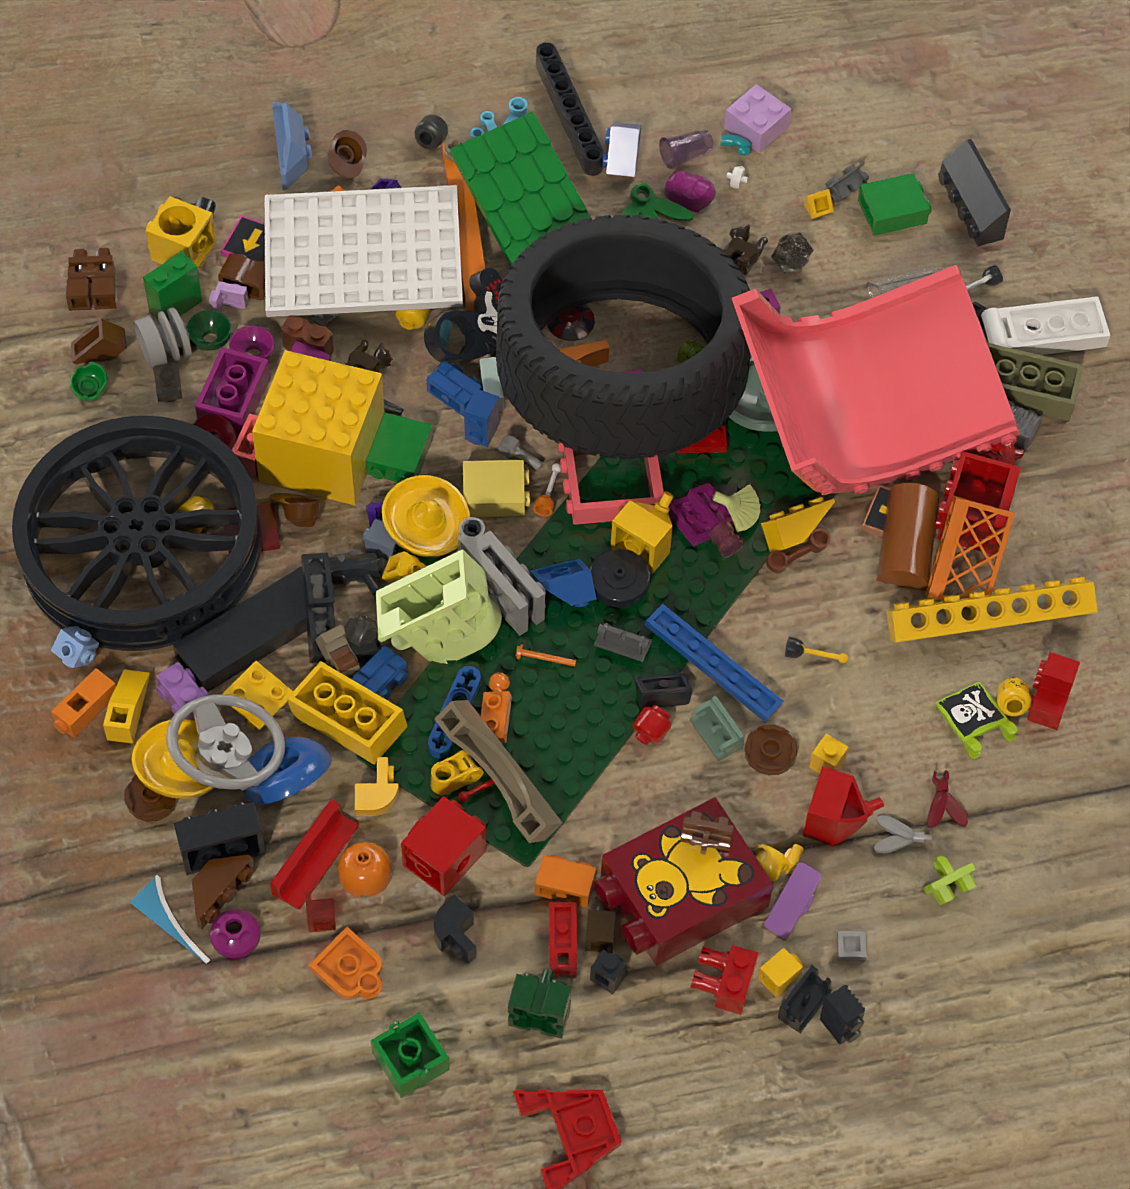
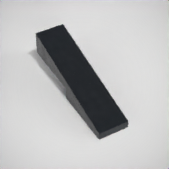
(318, 600)

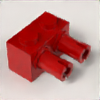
(734, 984)

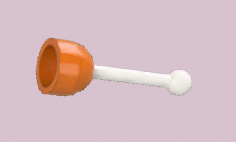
(544, 504)

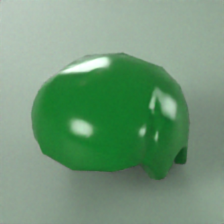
(89, 382)

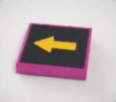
(246, 239)

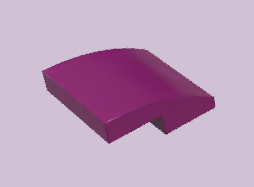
(698, 514)

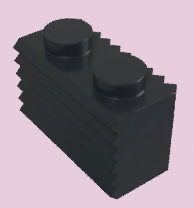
(842, 1015)

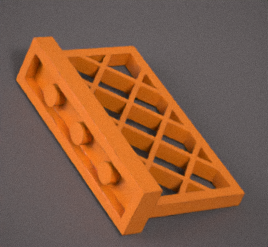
(950, 541)

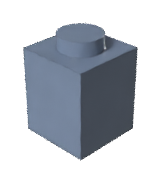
(379, 541)

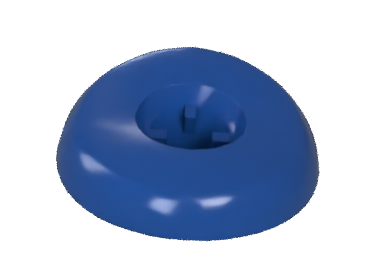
(301, 766)

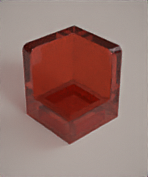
(320, 914)

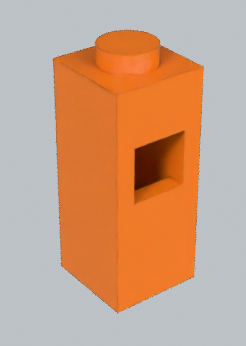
(83, 703)

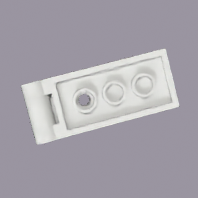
(1049, 326)

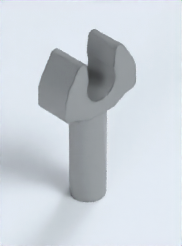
(510, 447)

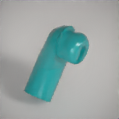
(736, 141)

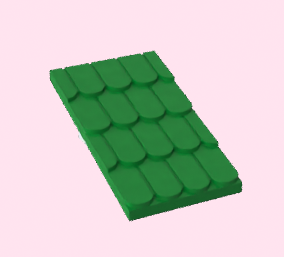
(518, 183)

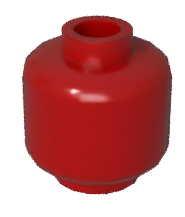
(651, 725)

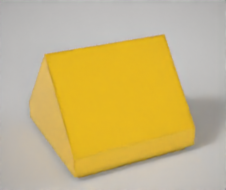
(819, 203)

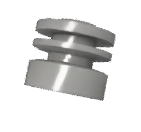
(162, 338)

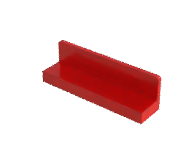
(313, 856)

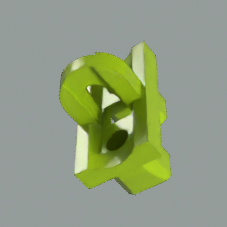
(961, 876)

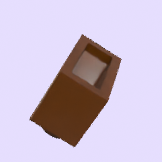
(98, 343)

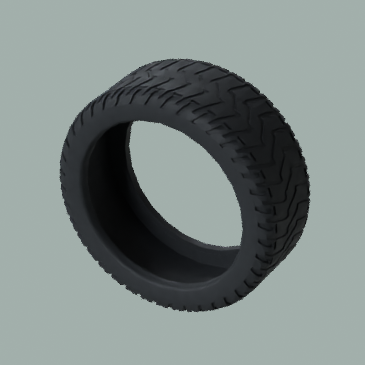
(617, 410)

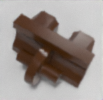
(707, 833)

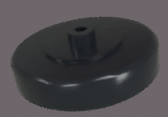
(620, 577)

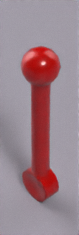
(463, 796)

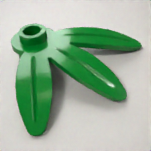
(650, 204)

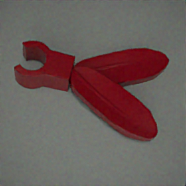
(945, 801)

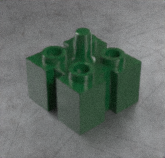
(539, 1004)

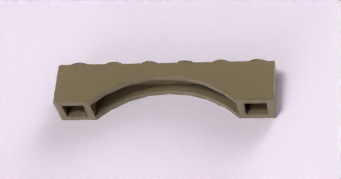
(527, 806)

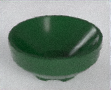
(209, 323)

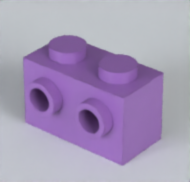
(178, 687)

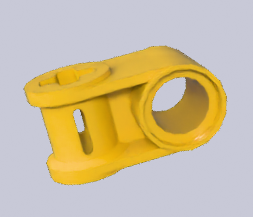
(458, 769)

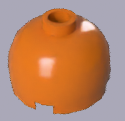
(364, 869)

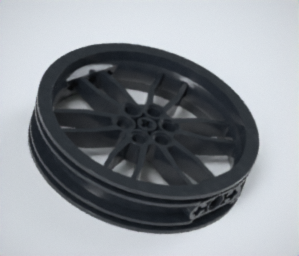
(137, 531)

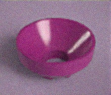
(253, 338)
(237, 944)

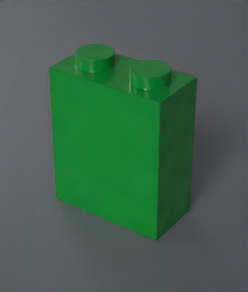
(894, 204)
(173, 285)
(399, 448)

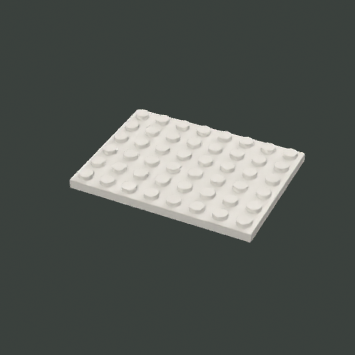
(362, 251)

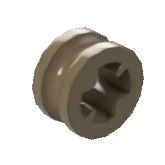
(450, 143)

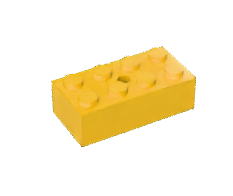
(347, 712)

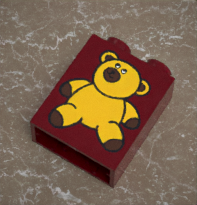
(675, 892)

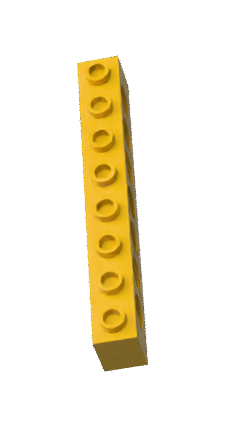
(1082, 602)

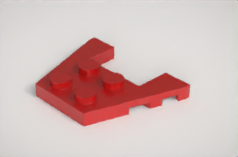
(582, 1125)

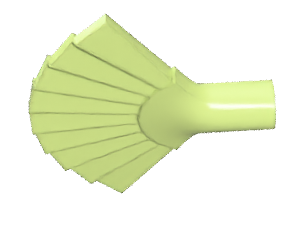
(742, 507)

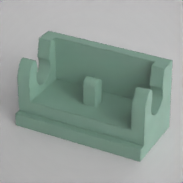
(717, 729)

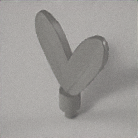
(901, 836)

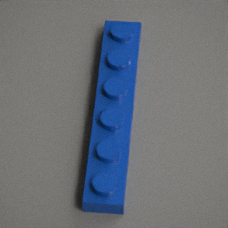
(714, 663)

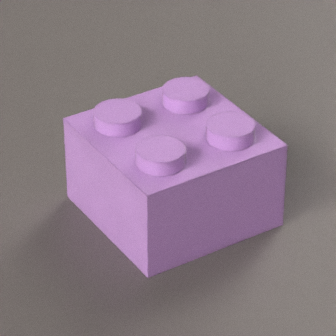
(757, 117)

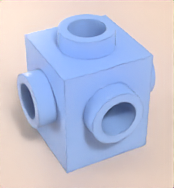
(75, 647)

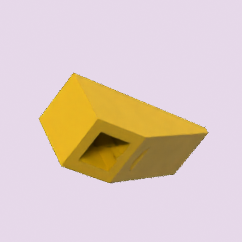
(794, 527)
(126, 706)

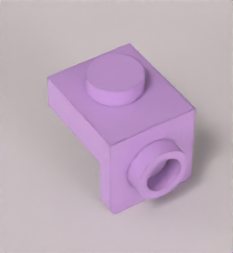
(230, 295)

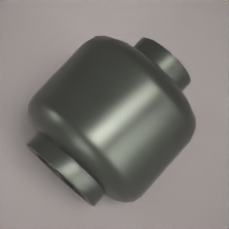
(431, 132)

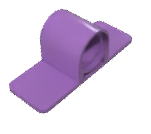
(793, 900)

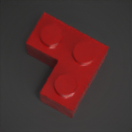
(1053, 688)

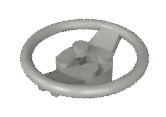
(222, 746)

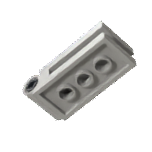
(507, 580)

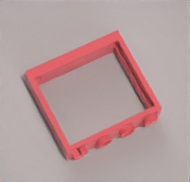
(606, 510)

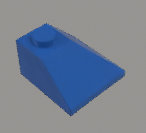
(567, 581)

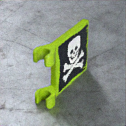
(972, 714)

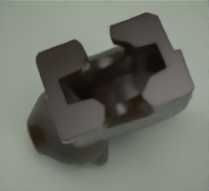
(743, 251)
(364, 361)

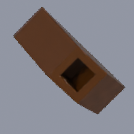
(218, 885)

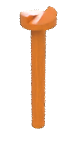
(520, 651)

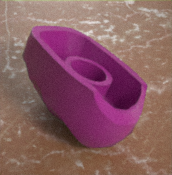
(689, 190)

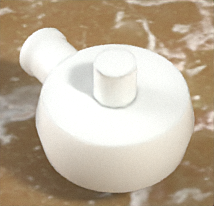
(737, 177)

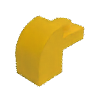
(379, 797)

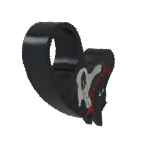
(477, 326)

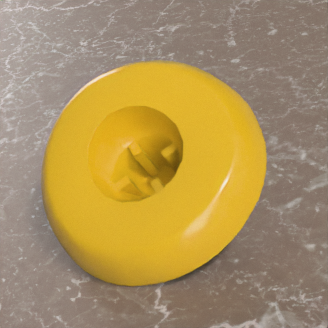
(424, 515)
(157, 768)

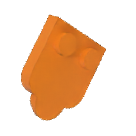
(349, 967)

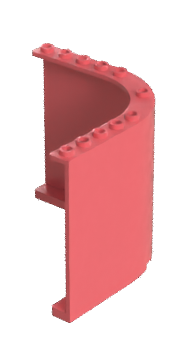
(879, 384)

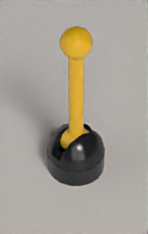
(796, 648)

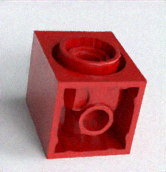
(444, 845)

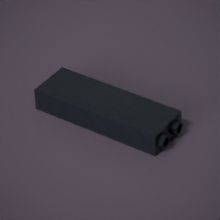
(245, 633)

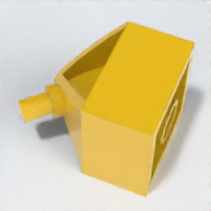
(644, 530)

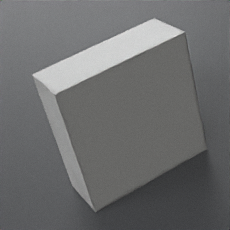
(851, 946)

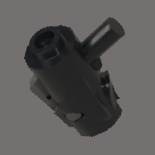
(356, 567)

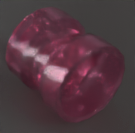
(724, 537)

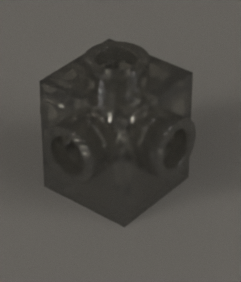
(792, 252)

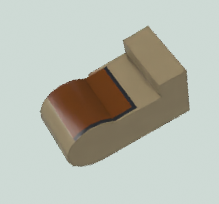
(337, 651)

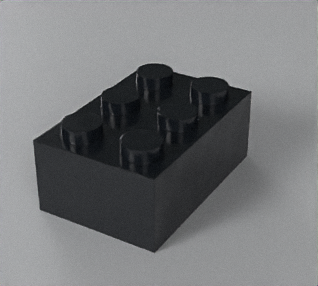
(219, 835)

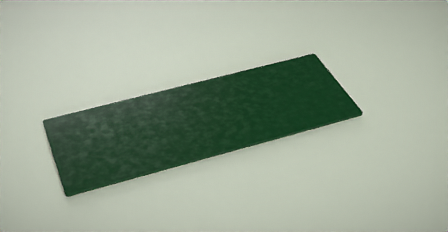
(578, 718)

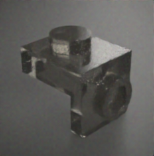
(167, 382)

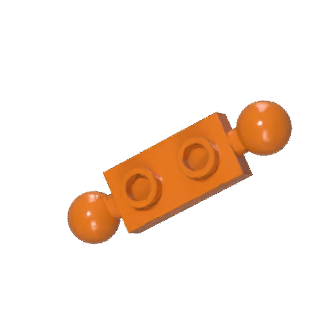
(497, 706)

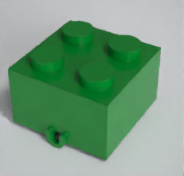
(410, 1054)

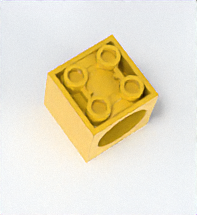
(178, 229)

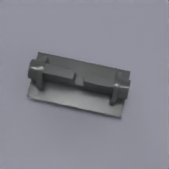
(852, 176)
(622, 642)

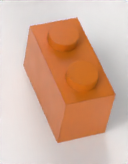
(565, 880)

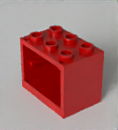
(985, 483)

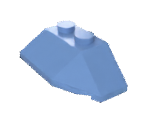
(290, 143)

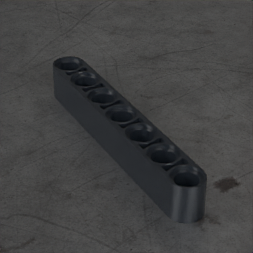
(569, 109)

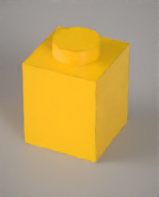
(829, 754)
(780, 972)

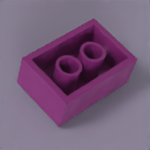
(234, 387)

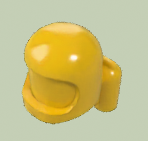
(775, 862)

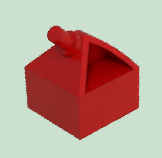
(837, 808)

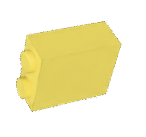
(495, 488)

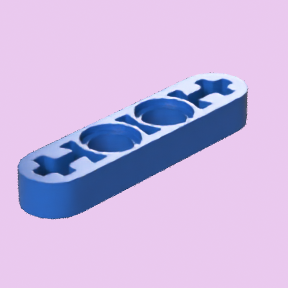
(456, 690)

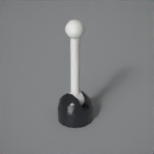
(991, 277)

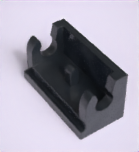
(804, 1000)

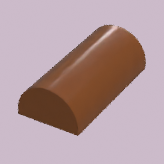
(908, 536)

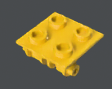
(261, 688)

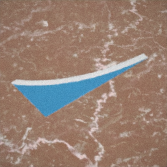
(154, 906)

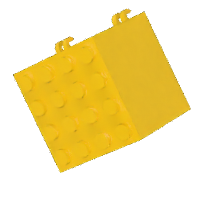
(318, 427)

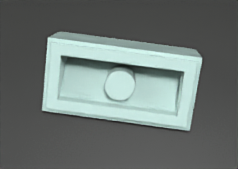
(491, 379)

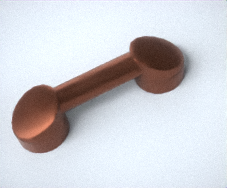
(816, 543)

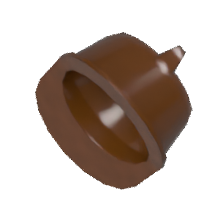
(347, 154)
(299, 509)

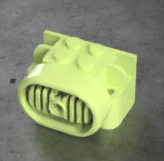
(439, 610)

